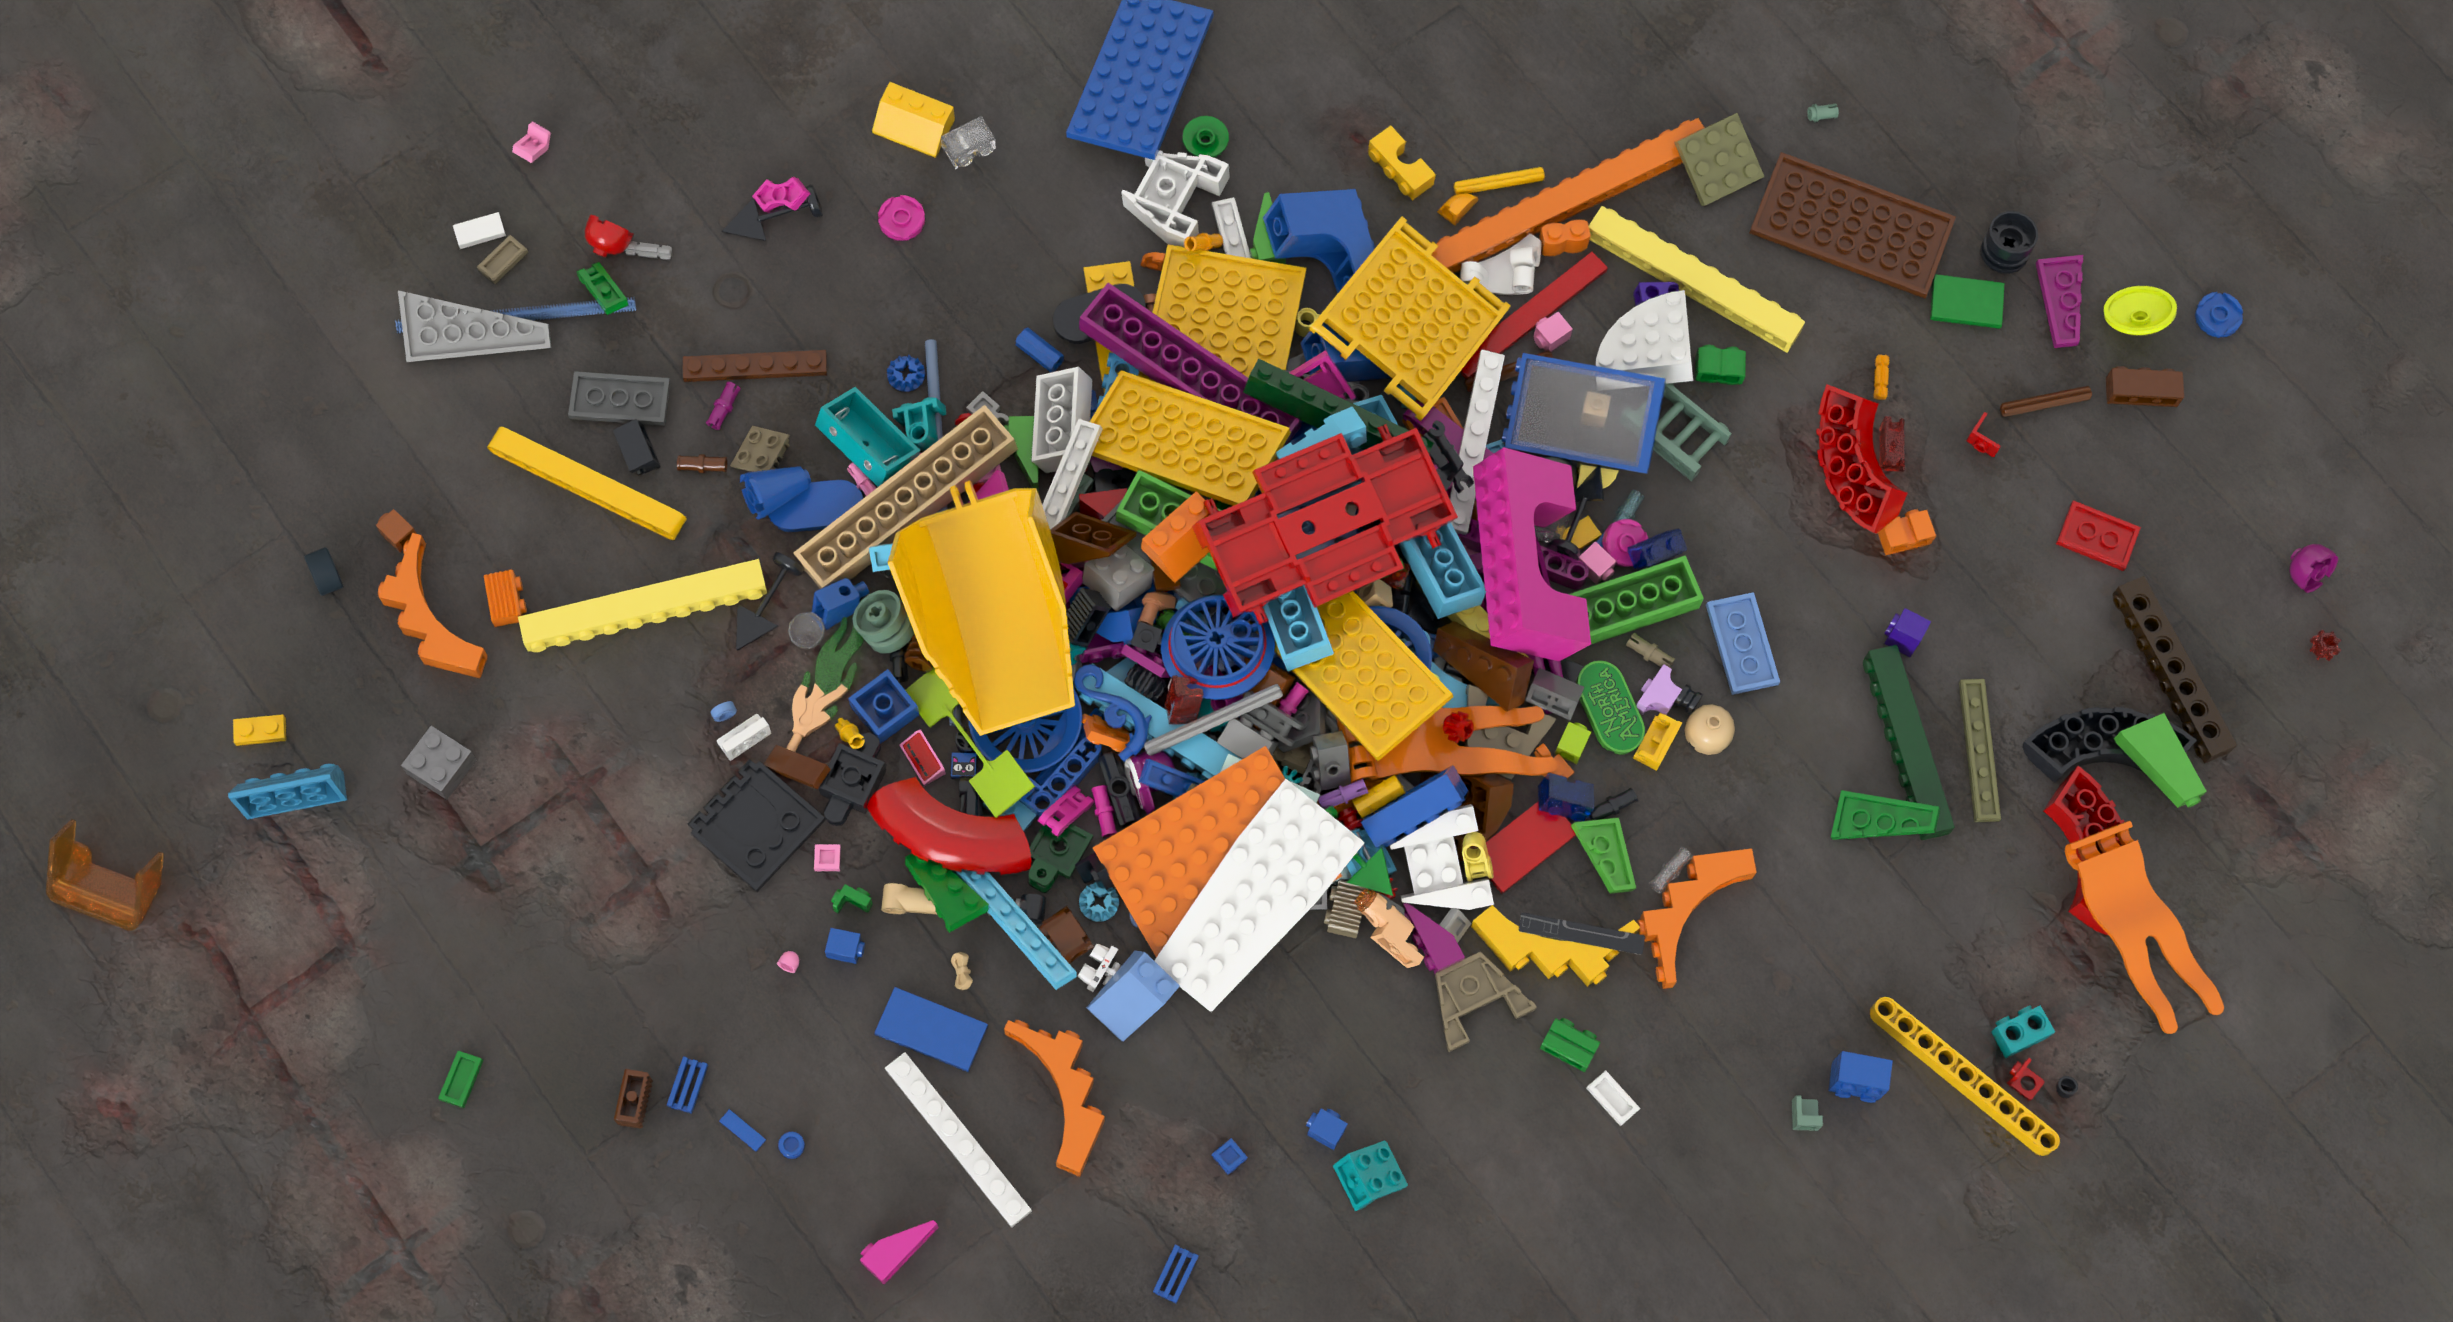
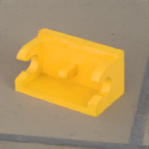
(1657, 741)

